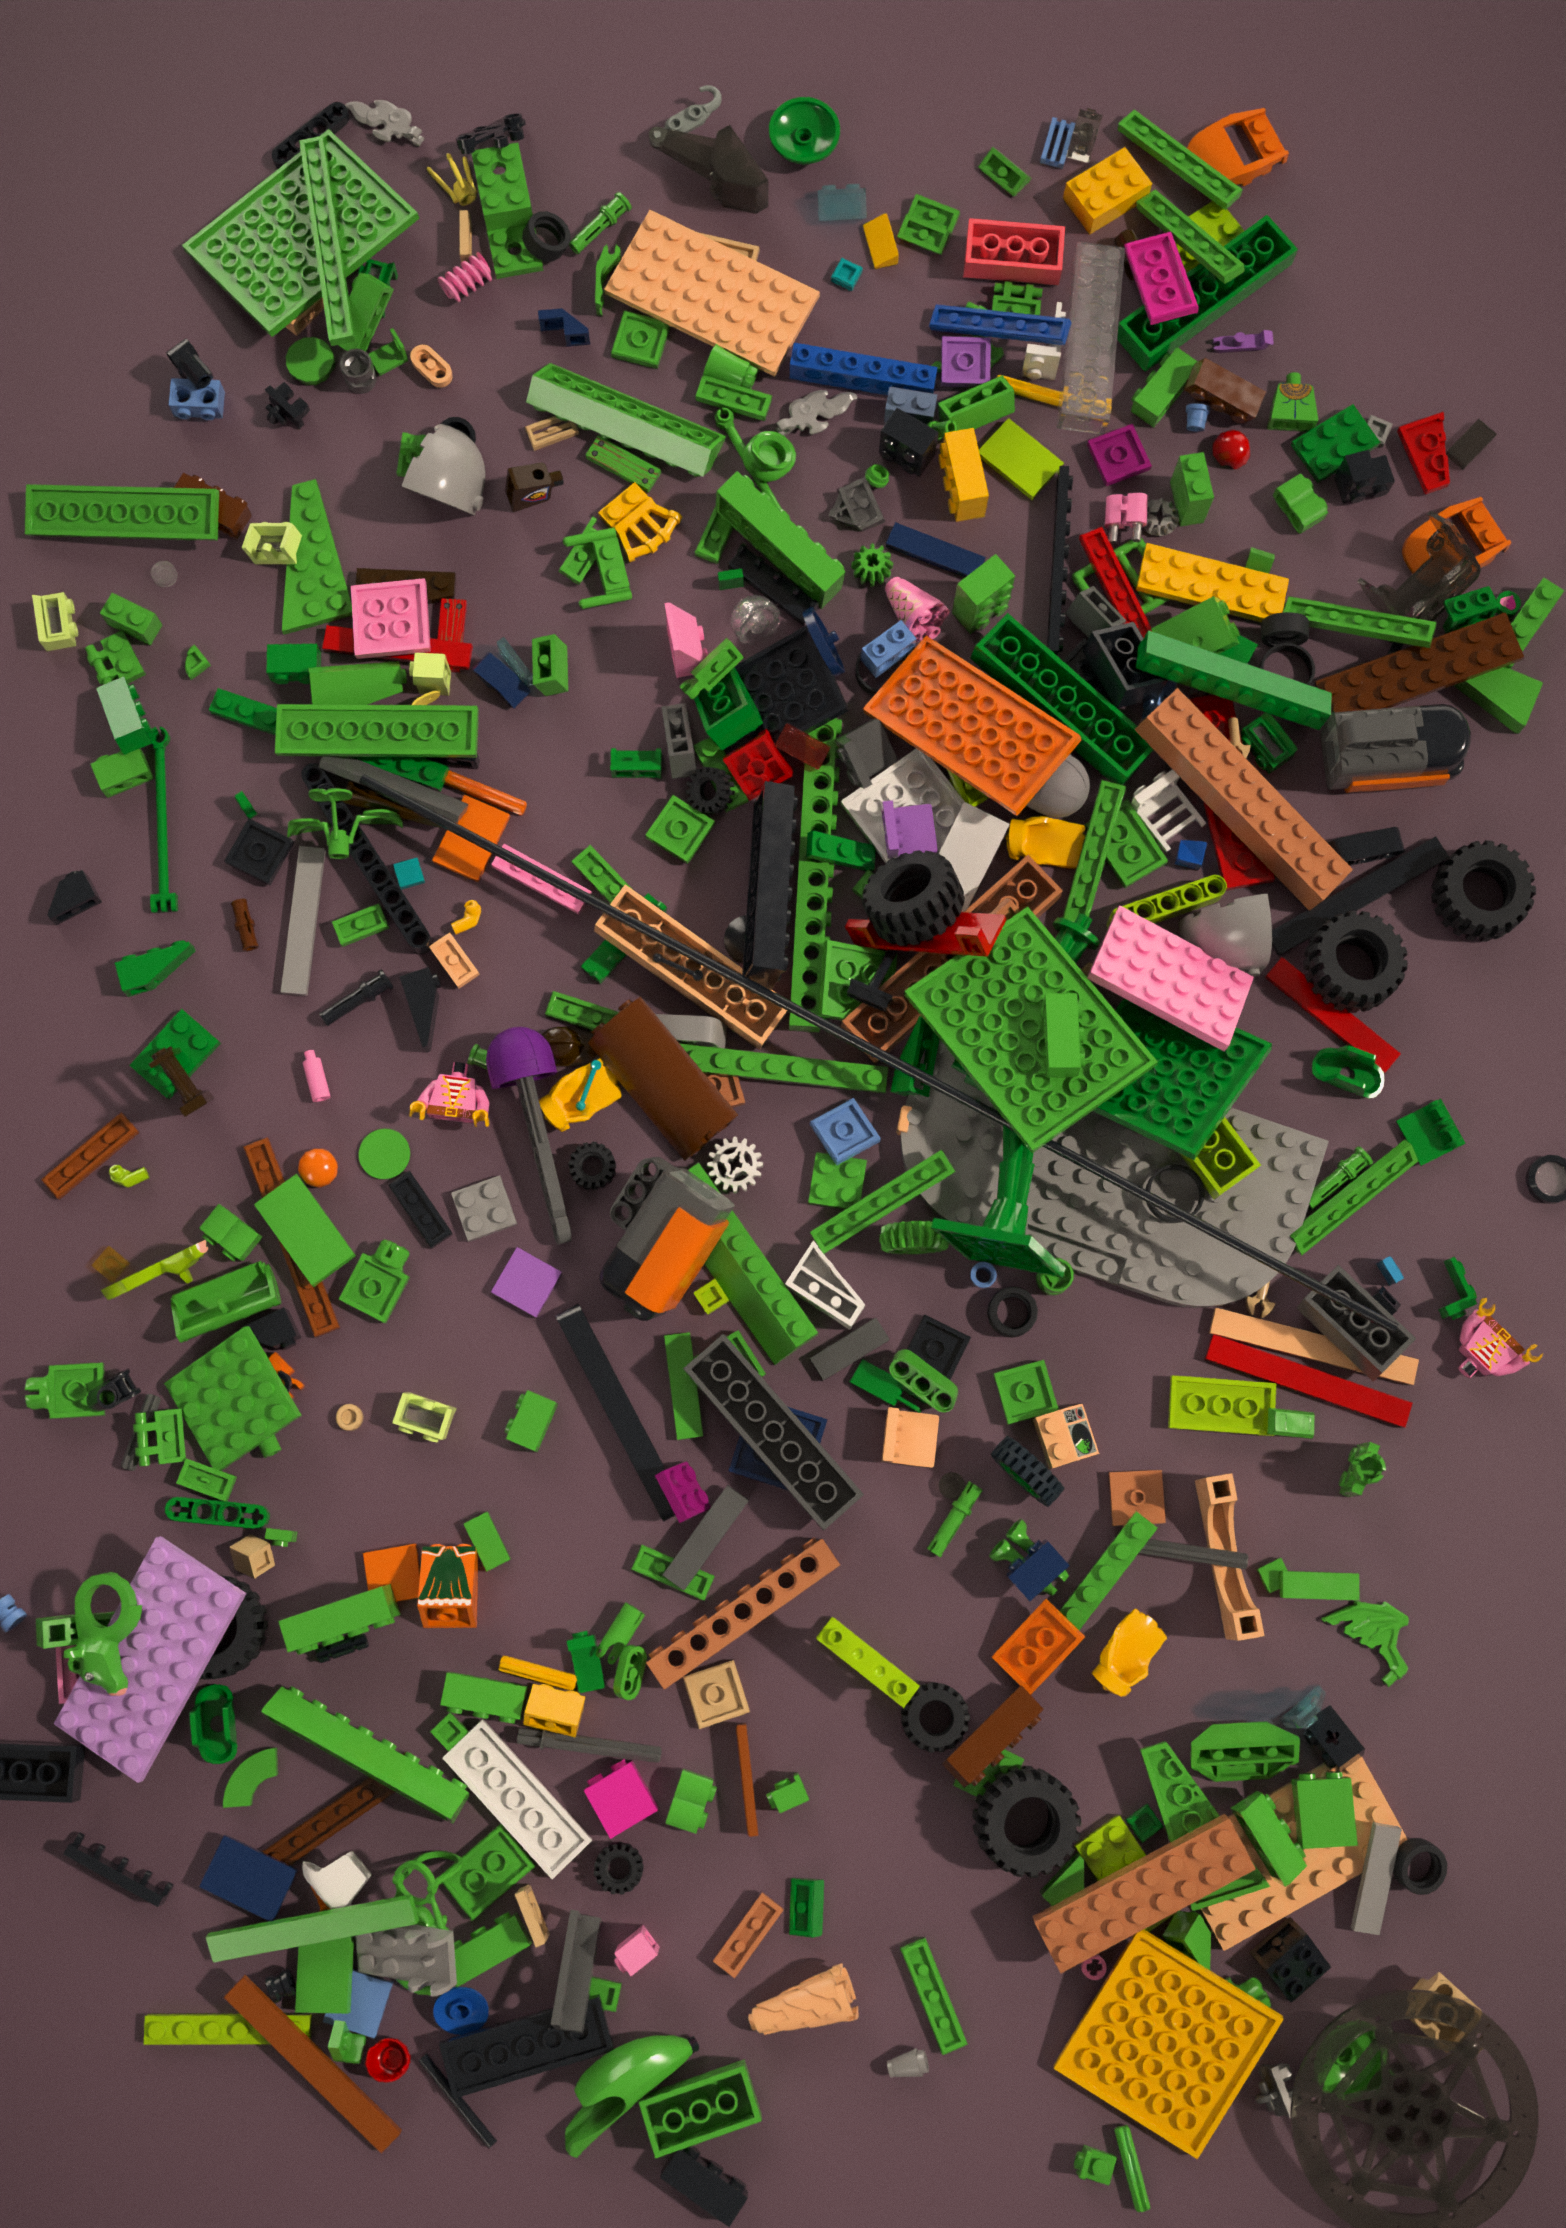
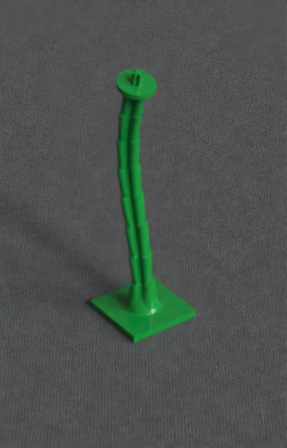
(1003, 1235)

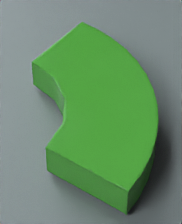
(249, 1776)

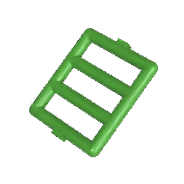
(1149, 602)

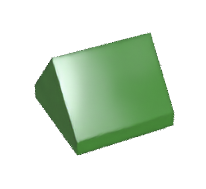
(1259, 560)

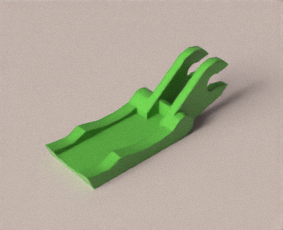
(603, 268)

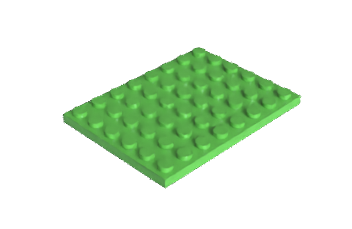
(265, 241)
(994, 1027)

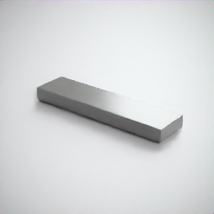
(1376, 1878)

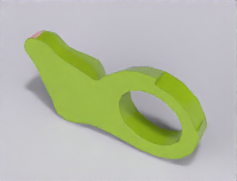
(176, 1264)

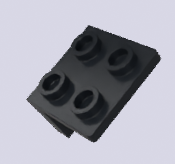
(1290, 1959)

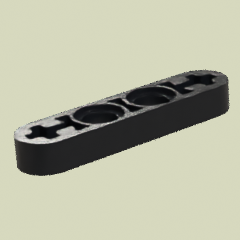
(307, 132)

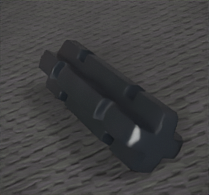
(342, 1648)

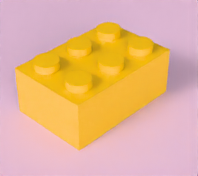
(1106, 190)
(963, 475)

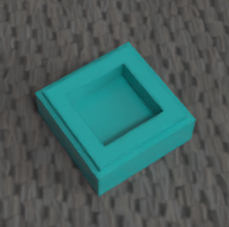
(846, 274)
(409, 873)

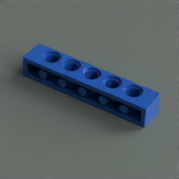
(858, 370)

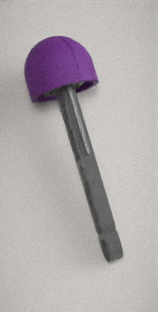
(519, 1059)

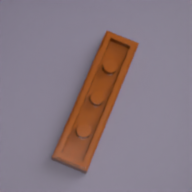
(90, 1156)
(747, 1781)

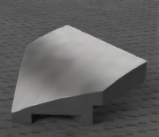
(857, 506)

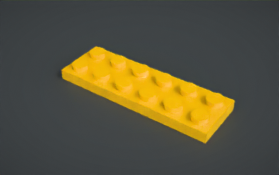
(1197, 578)

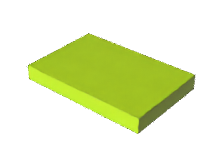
(1020, 459)

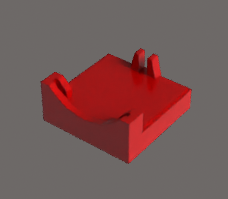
(757, 763)

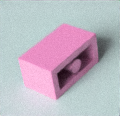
(636, 1951)

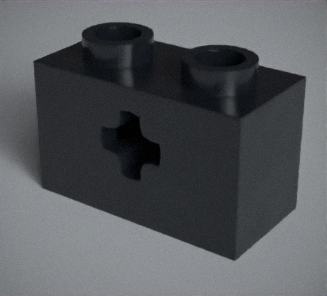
(1331, 1725)

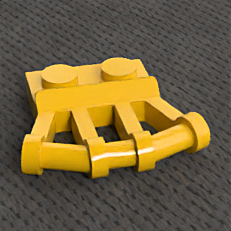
(631, 508)

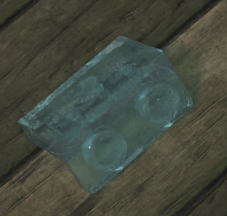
(841, 203)

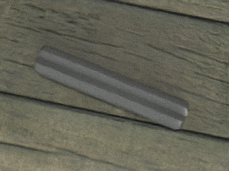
(130, 1459)

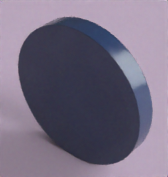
(824, 641)

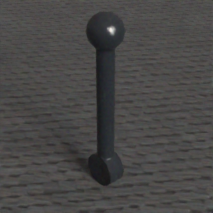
(697, 975)

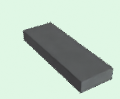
(849, 1349)

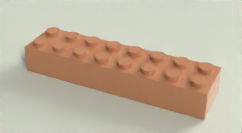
(1143, 1893)

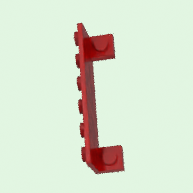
(969, 935)

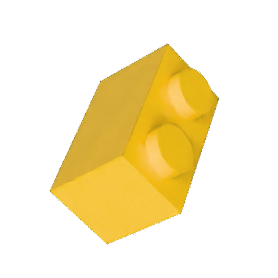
(554, 1710)

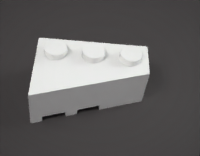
(824, 1288)

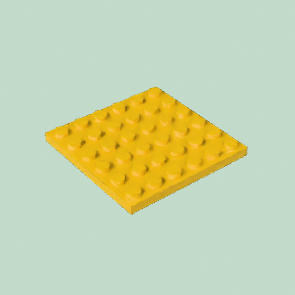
(1168, 2042)

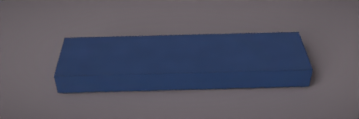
(933, 550)

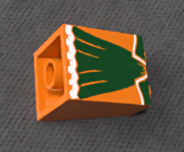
(448, 1586)

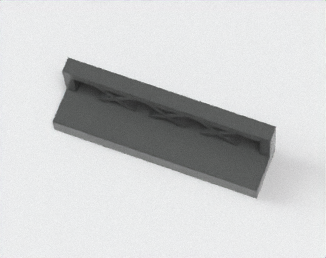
(576, 1972)

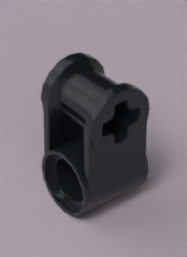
(116, 1390)

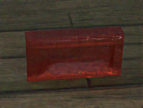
(802, 746)

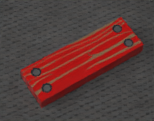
(452, 621)

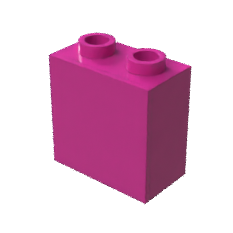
(620, 1798)

